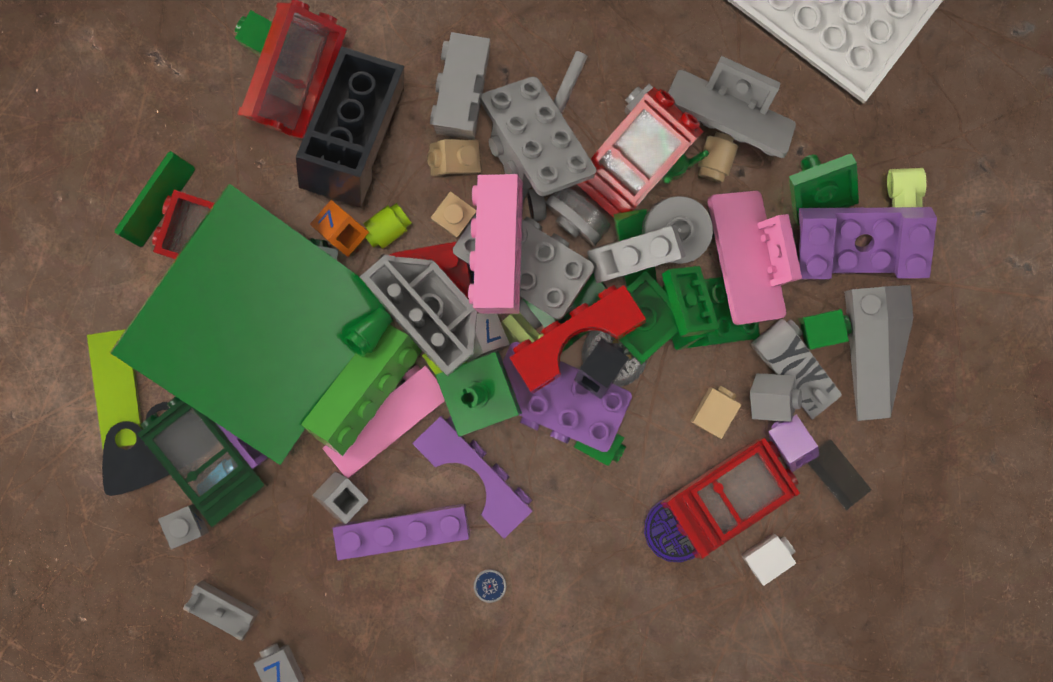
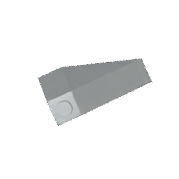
(878, 344)

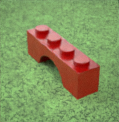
(613, 314)

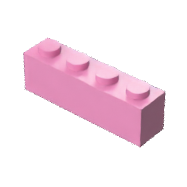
(497, 244)
(396, 416)

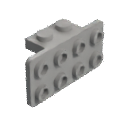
(737, 104)
(535, 138)
(549, 269)

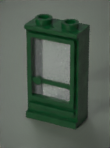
(200, 460)

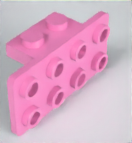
(753, 256)

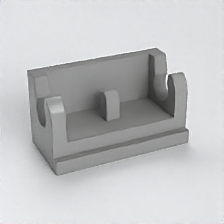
(221, 610)

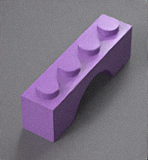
(504, 505)
(401, 532)

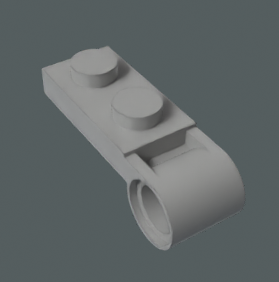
(636, 253)

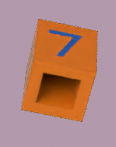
(339, 228)

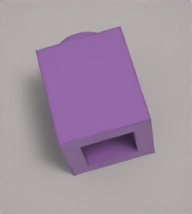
(793, 443)

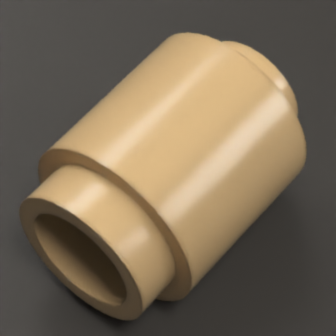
(720, 157)

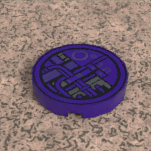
(665, 537)

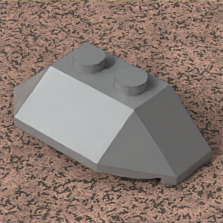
(426, 308)

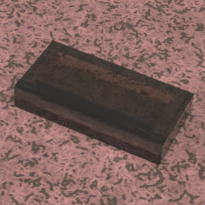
(839, 475)

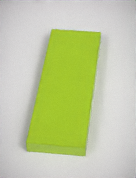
(114, 388)

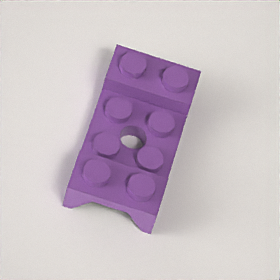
(899, 242)

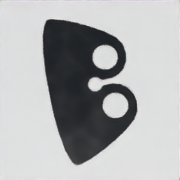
(130, 468)

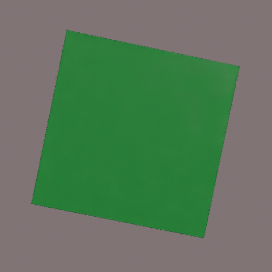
(248, 324)

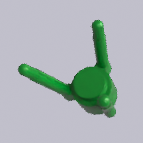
(682, 165)

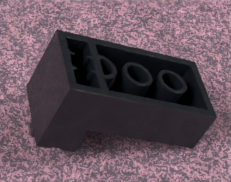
(349, 126)

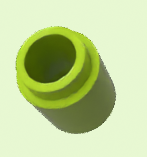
(386, 226)

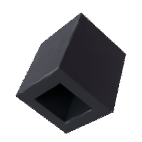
(601, 368)

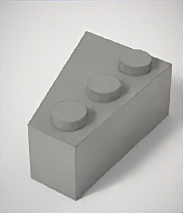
(460, 85)

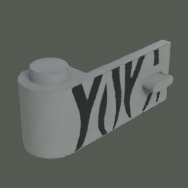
(788, 355)

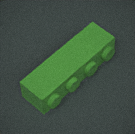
(361, 390)

